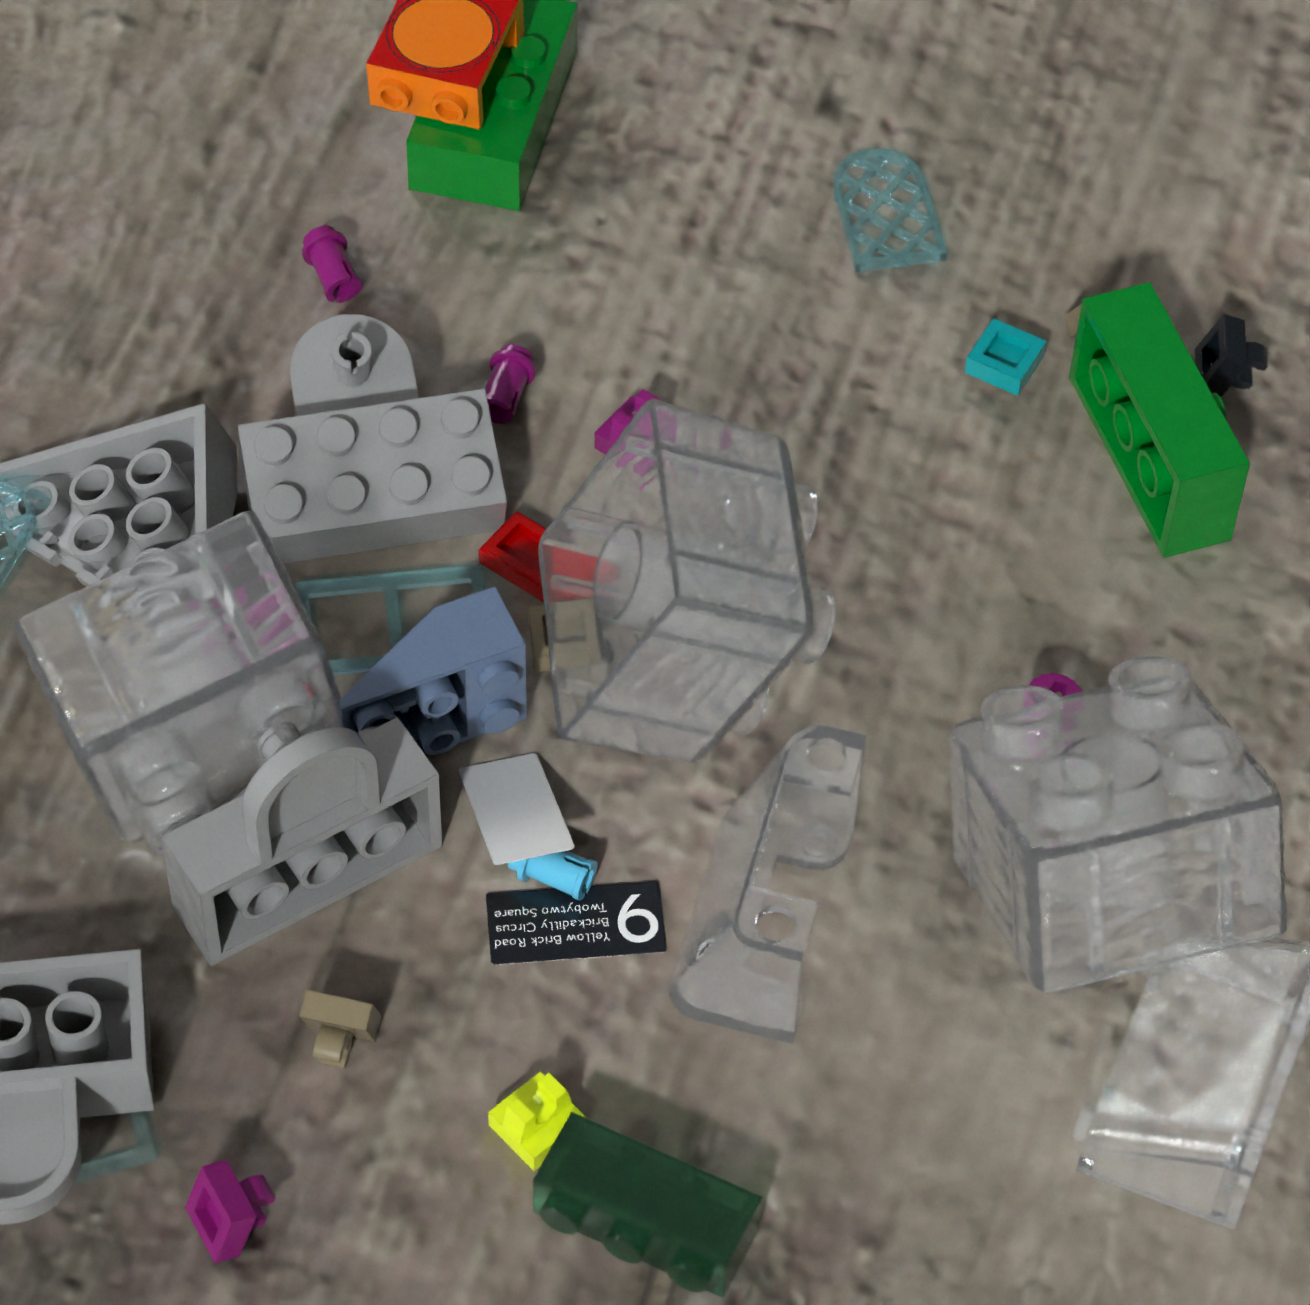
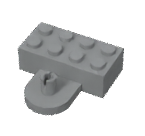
(366, 454)
(303, 833)
(68, 1051)

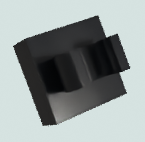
(1227, 358)

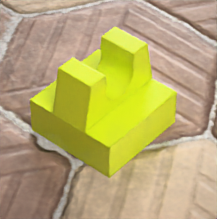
(533, 1118)

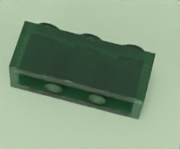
(646, 1206)

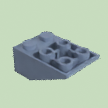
(447, 677)

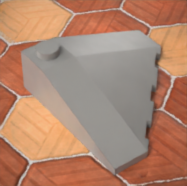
(126, 491)

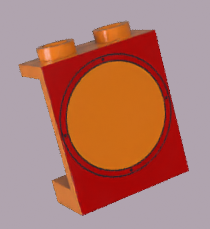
(439, 56)

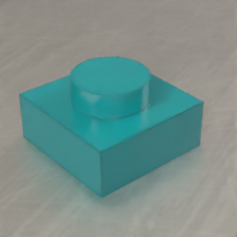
(1005, 356)

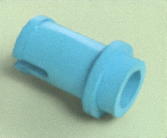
(559, 870)

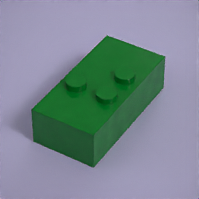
(518, 109)
(1158, 420)

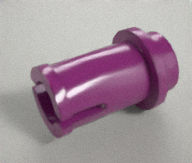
(325, 251)
(511, 371)

